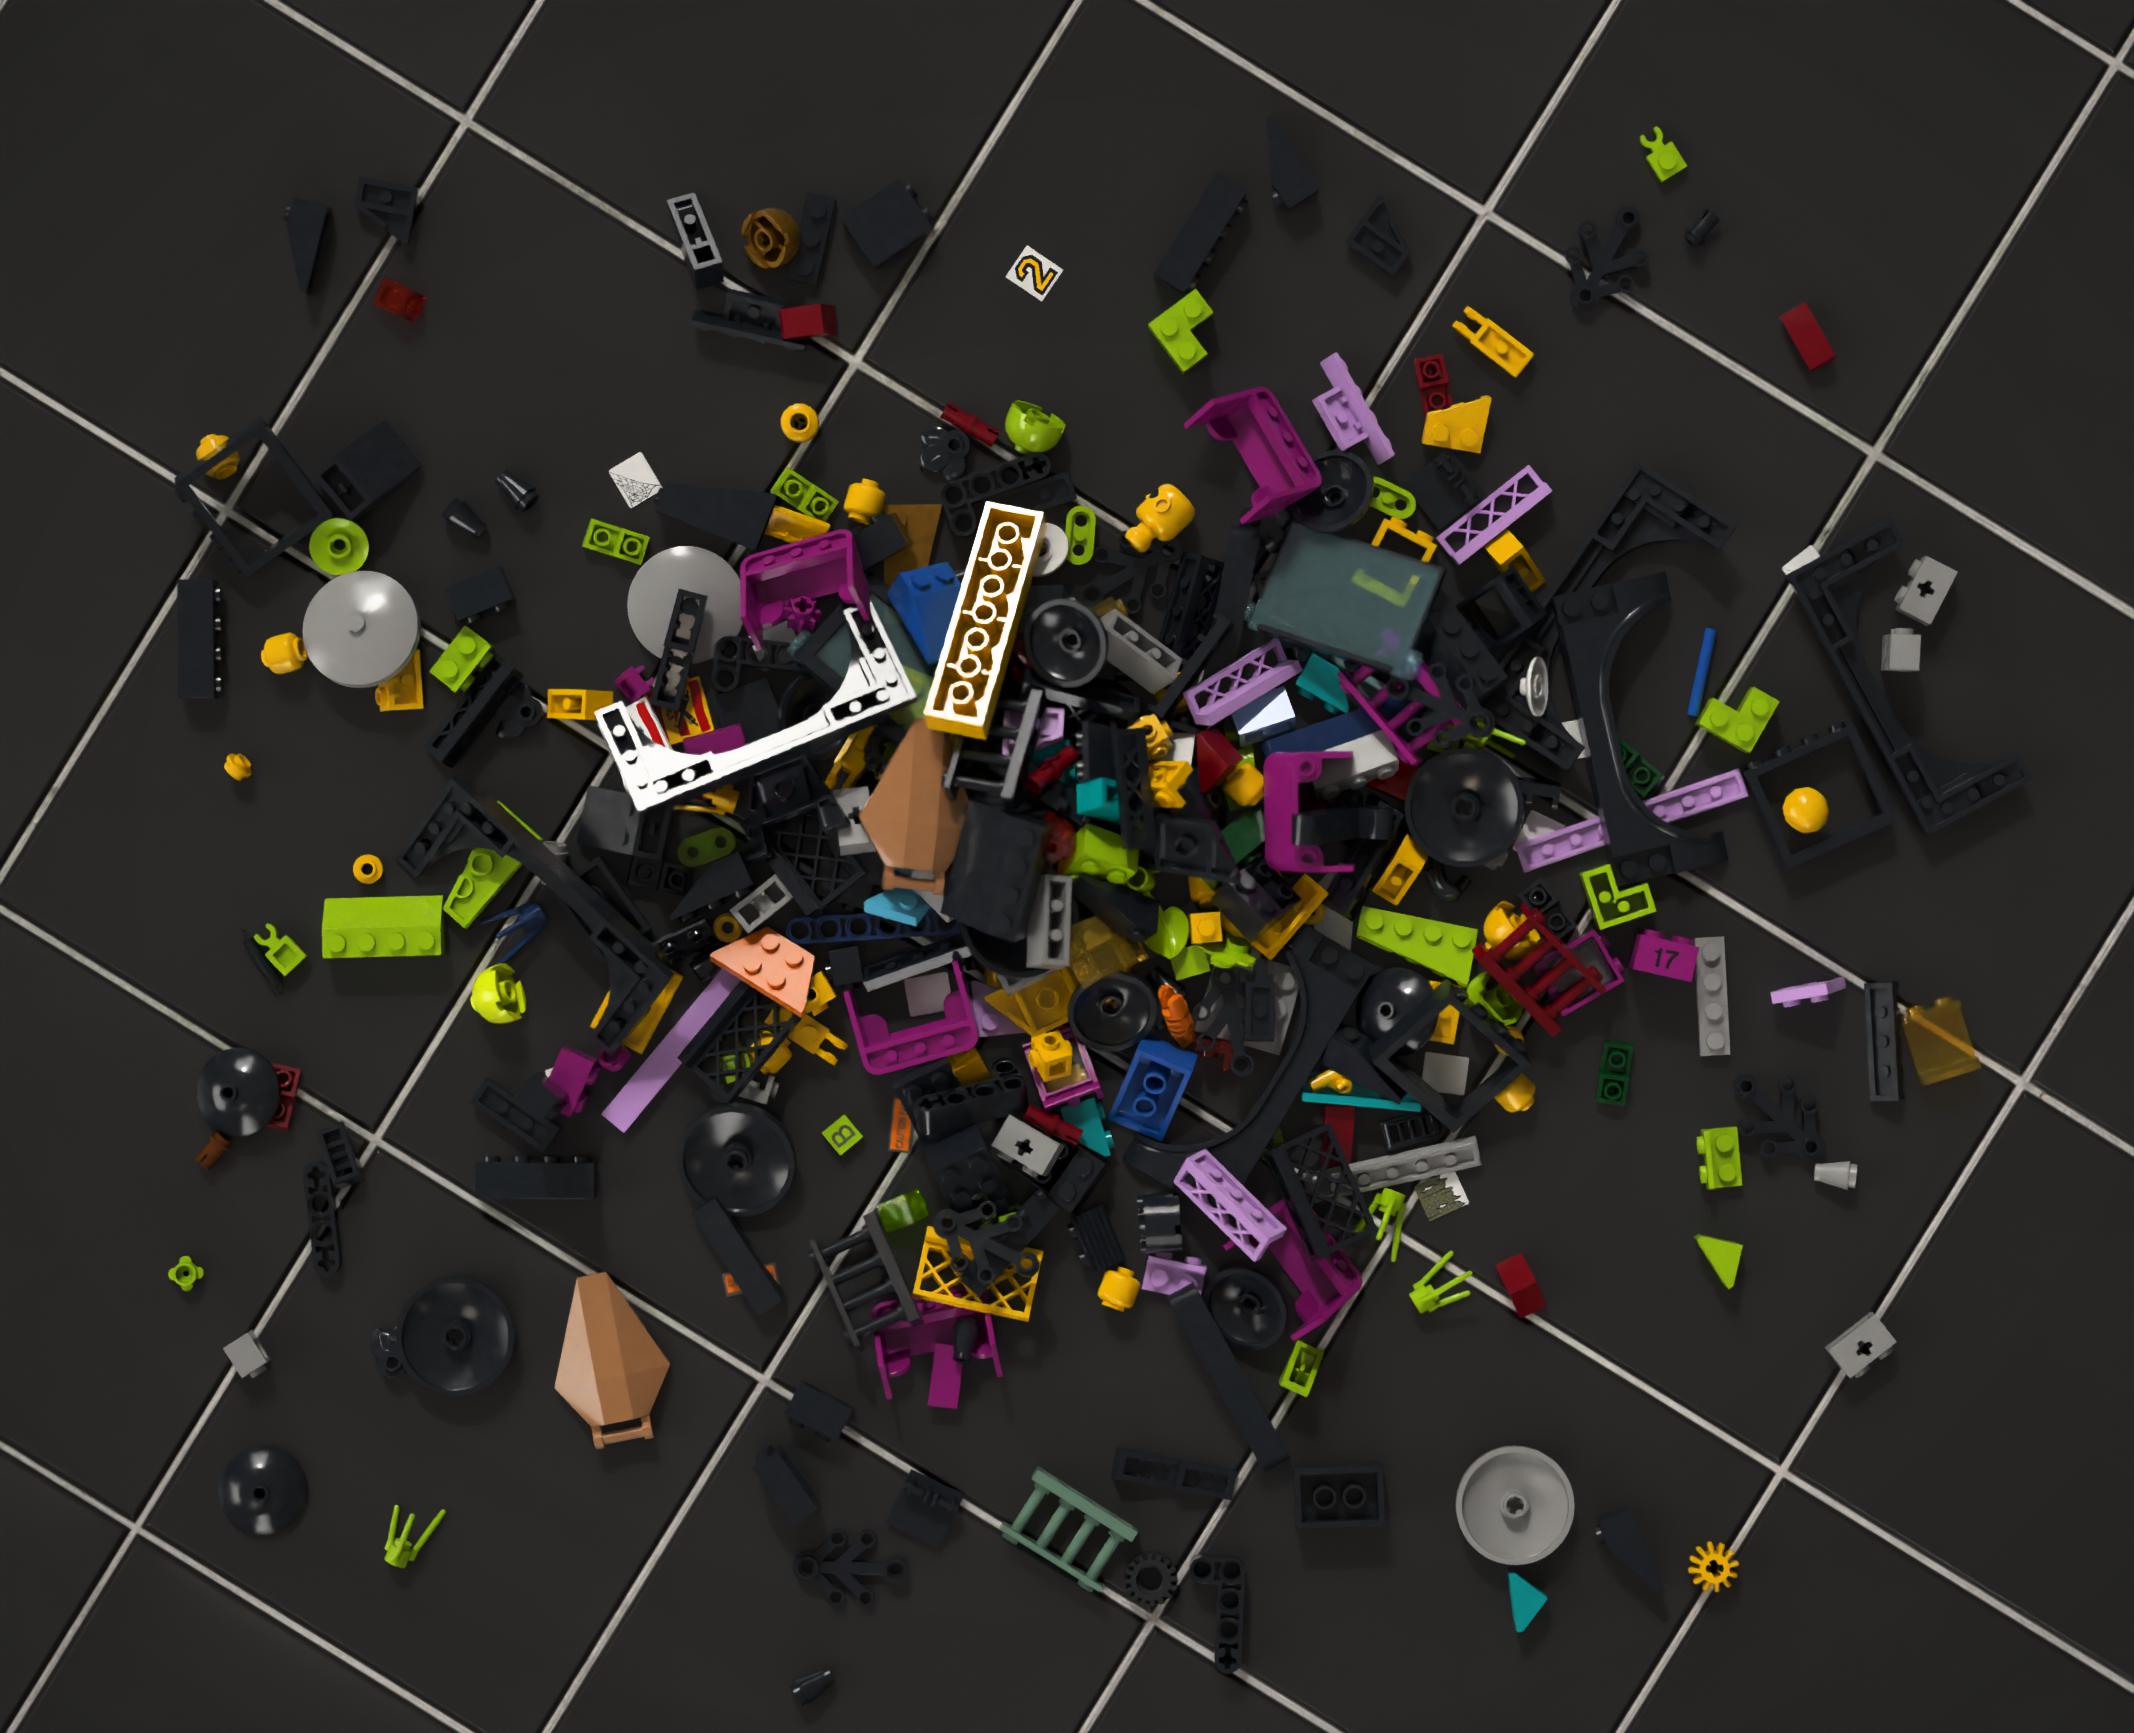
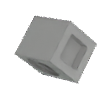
(247, 1355)

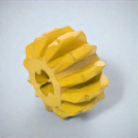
(1721, 1559)

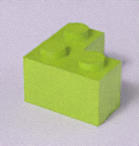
(1175, 327)
(1742, 726)
(1101, 855)
(1608, 903)

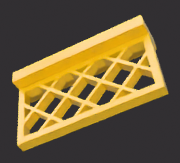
(937, 1244)

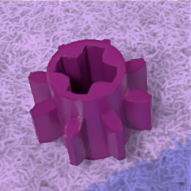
(801, 614)

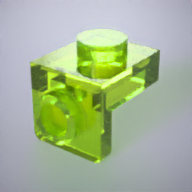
(902, 1210)

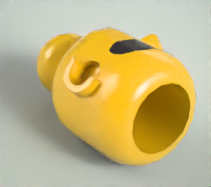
(1161, 517)

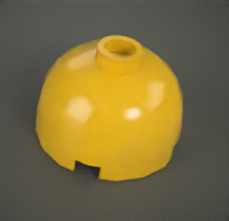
(1501, 923)

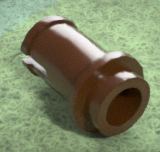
(213, 1150)

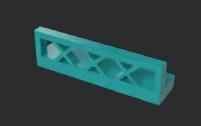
(1358, 1096)

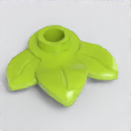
(1231, 953)

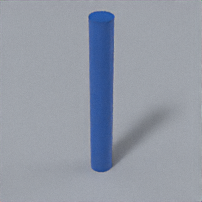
(1702, 672)

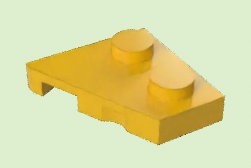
(1459, 426)

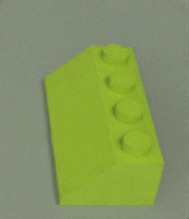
(383, 926)

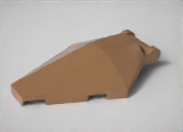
(911, 813)
(609, 1362)

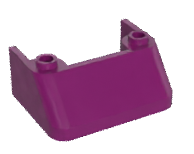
(1266, 445)
(800, 568)
(1281, 781)
(888, 1051)
(1323, 1282)
(901, 1340)

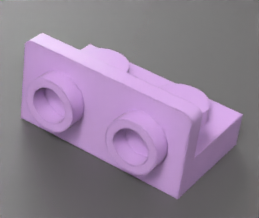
(1169, 1275)

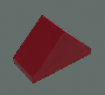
(808, 321)
(1215, 758)
(1521, 1285)

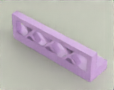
(1501, 523)
(1247, 691)
(1232, 1199)

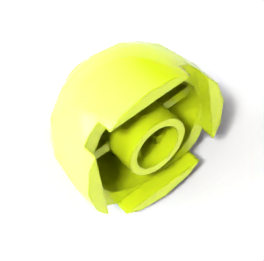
(497, 995)

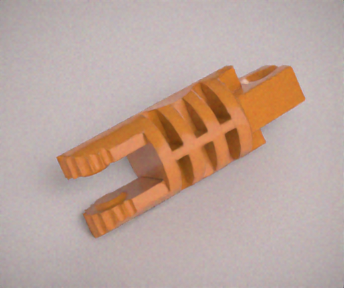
(1176, 1016)

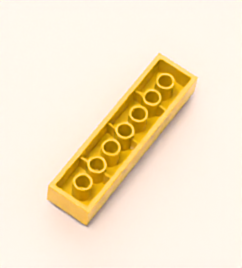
(985, 620)

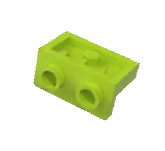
(462, 660)
(1720, 1157)

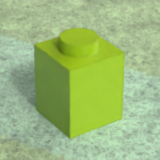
(1191, 962)

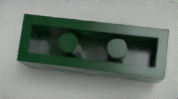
(1244, 838)

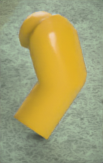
(1332, 1080)

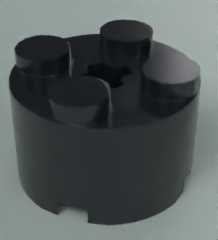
(1159, 1223)

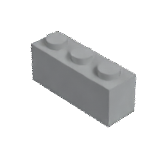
(1139, 653)
(1371, 759)
(1050, 924)

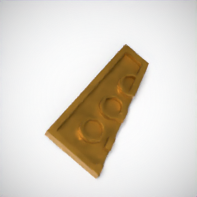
(921, 526)

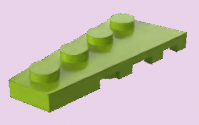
(481, 881)
(1422, 941)

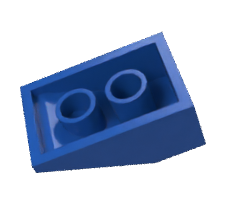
(926, 605)
(1152, 1087)

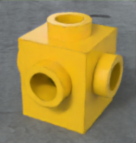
(1156, 735)
(823, 991)
(1051, 1055)

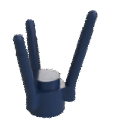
(531, 917)

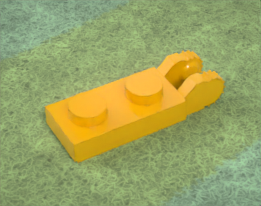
(1495, 343)
(850, 760)
(810, 1035)

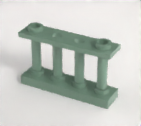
(1094, 1516)

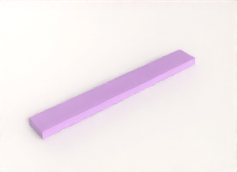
(1667, 806)
(664, 1060)

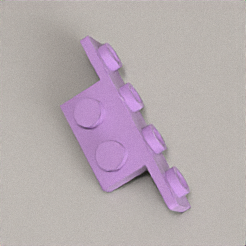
(1348, 414)

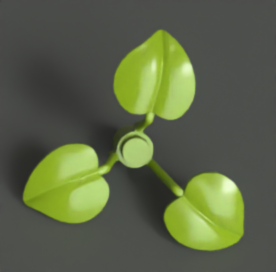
(1172, 923)

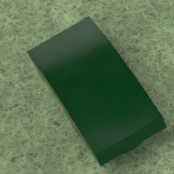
(1641, 774)
(1614, 1072)

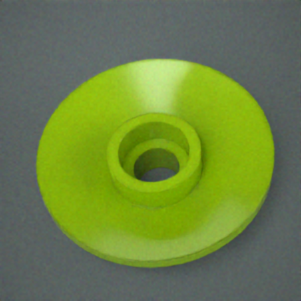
(335, 559)

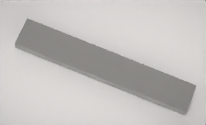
(1402, 1167)

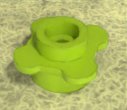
(177, 1275)

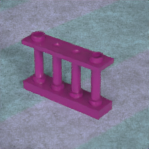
(1405, 751)

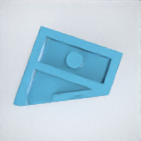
(898, 905)

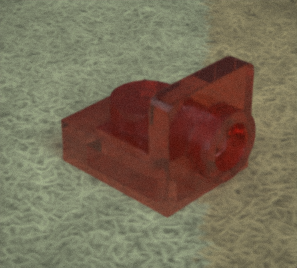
(399, 300)
(1220, 1047)

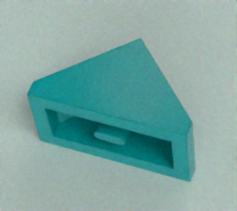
(1525, 1600)

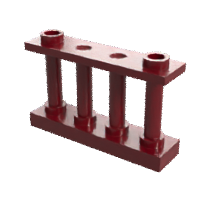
(1530, 996)

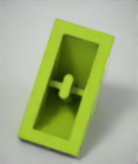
(1723, 1257)
(1301, 1368)

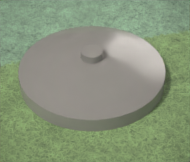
(690, 569)
(361, 629)
(1514, 1505)

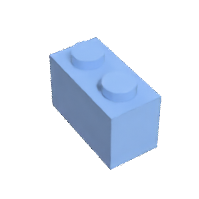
(1264, 718)

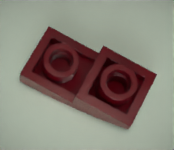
(1808, 337)
(1433, 383)
(289, 1081)
(1342, 1122)

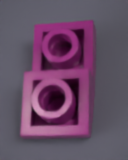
(945, 1378)

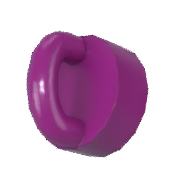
(616, 1061)

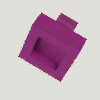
(632, 684)

